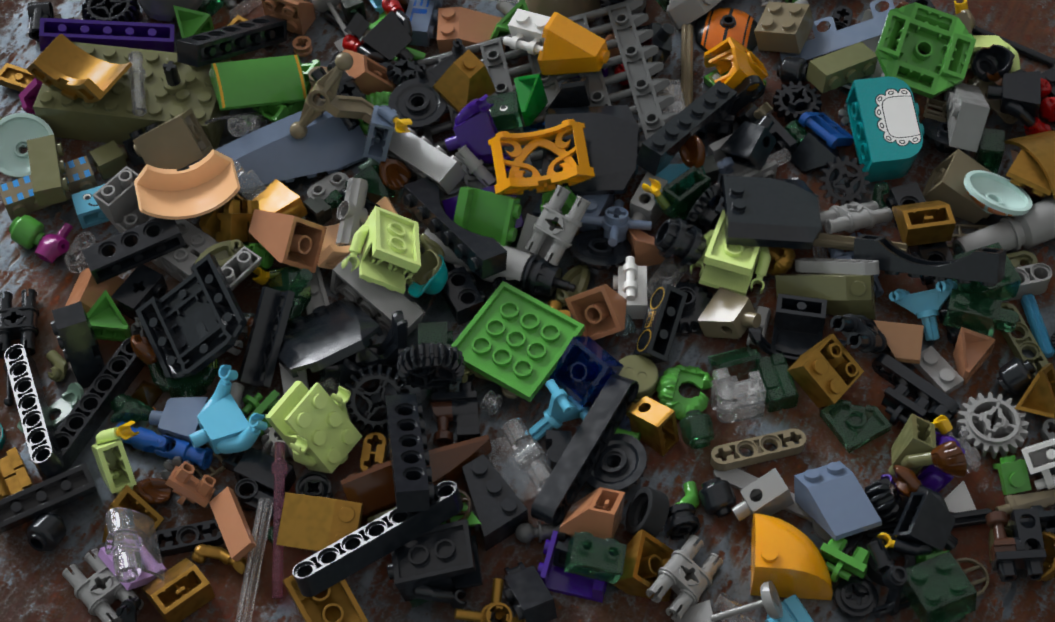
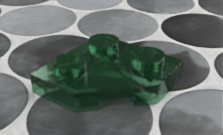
(854, 423)

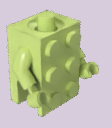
(386, 250)
(731, 265)
(315, 426)

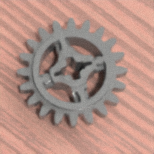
(1008, 426)

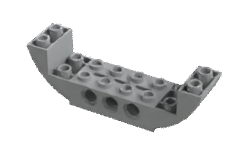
(121, 207)

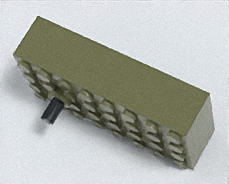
(168, 89)

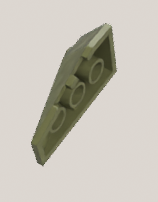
(843, 292)

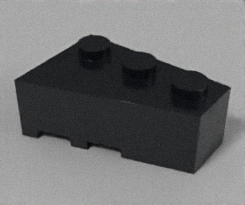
(78, 342)

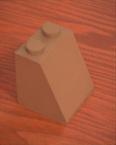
(288, 238)

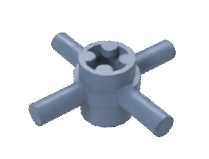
(616, 223)

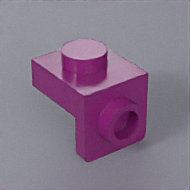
(29, 95)

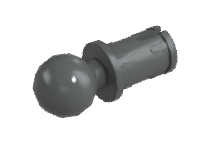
(526, 532)

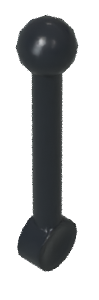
(8, 401)

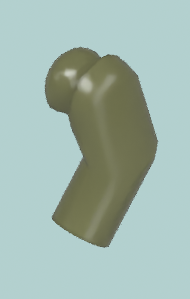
(60, 366)

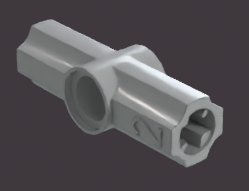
(352, 210)

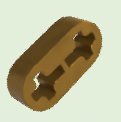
(367, 452)

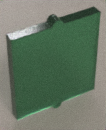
(734, 357)

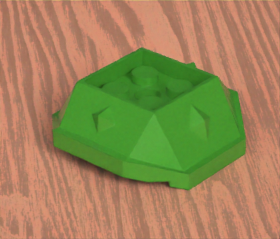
(939, 35)

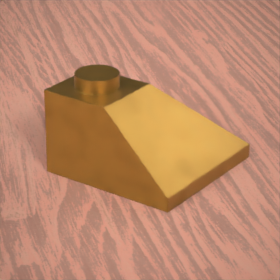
(464, 81)
(641, 565)

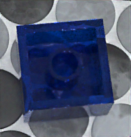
(584, 370)

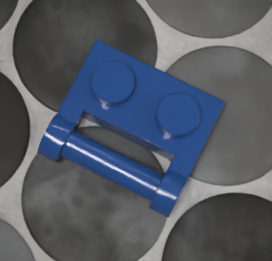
(826, 129)

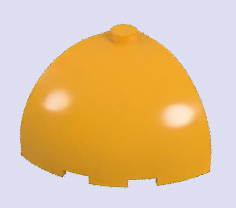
(787, 559)

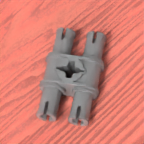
(854, 217)
(545, 227)
(688, 588)
(91, 592)

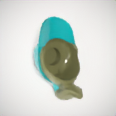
(433, 270)

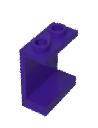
(568, 583)

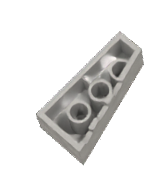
(966, 116)
(373, 298)

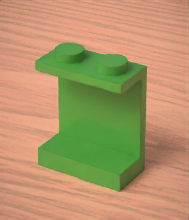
(488, 214)

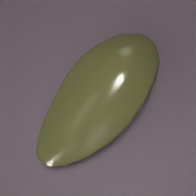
(223, 251)
(578, 276)

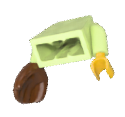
(117, 470)

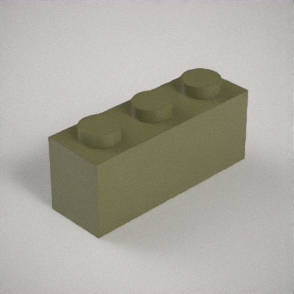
(841, 67)
(47, 170)

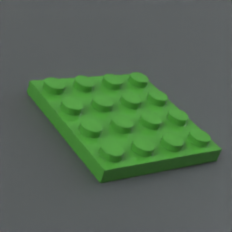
(516, 340)

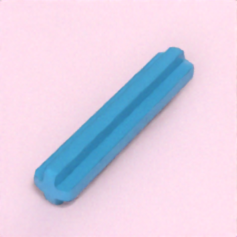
(1037, 324)

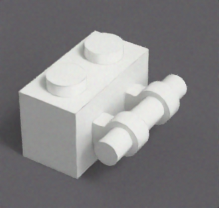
(526, 31)
(632, 285)
(1041, 458)

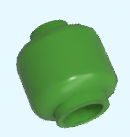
(26, 231)

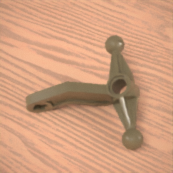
(336, 105)

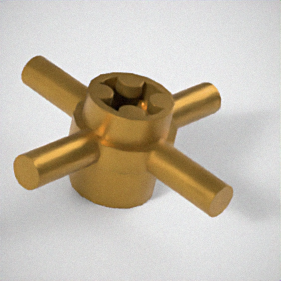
(502, 611)

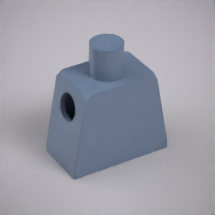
(178, 417)

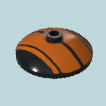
(725, 23)

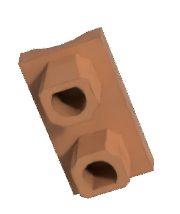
(189, 486)

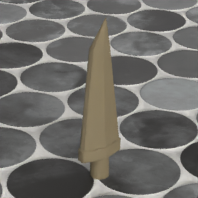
(1027, 500)

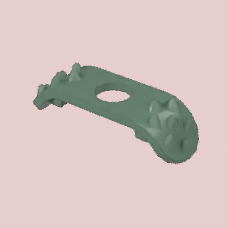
(64, 404)

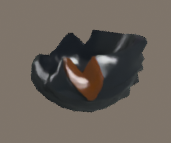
(992, 63)

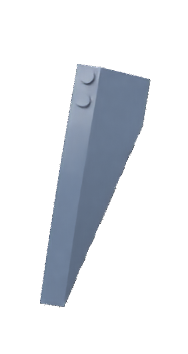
(279, 156)

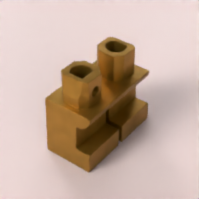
(236, 224)
(13, 474)

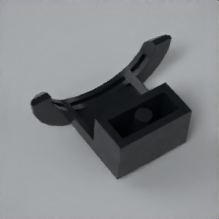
(796, 327)

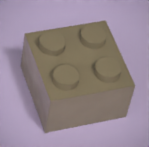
(784, 27)

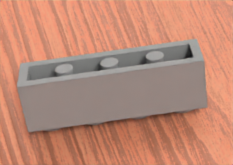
(426, 160)

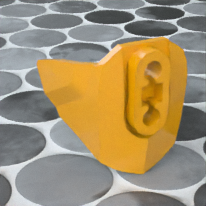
(736, 59)

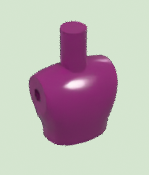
(53, 245)

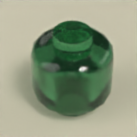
(697, 429)

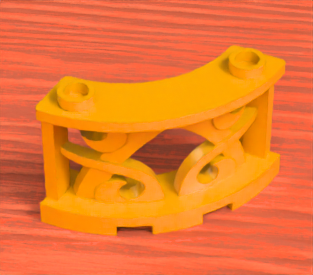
(571, 172)

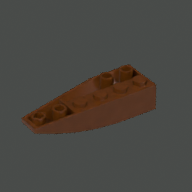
(376, 485)

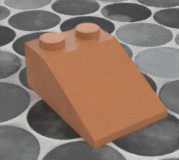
(464, 24)

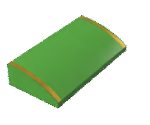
(258, 82)

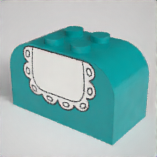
(884, 126)

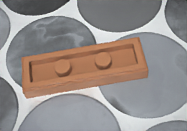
(232, 524)

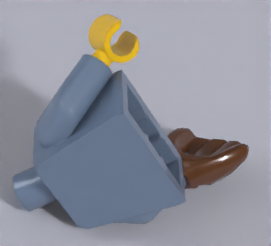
(392, 172)

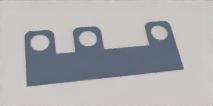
(836, 39)

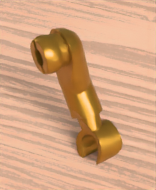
(202, 551)

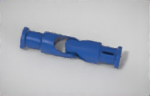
(161, 445)

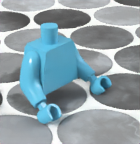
(224, 423)

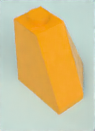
(570, 48)

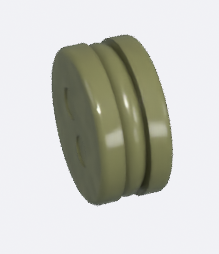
(643, 371)

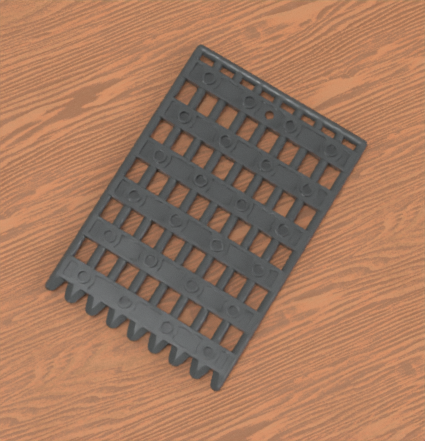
(632, 56)

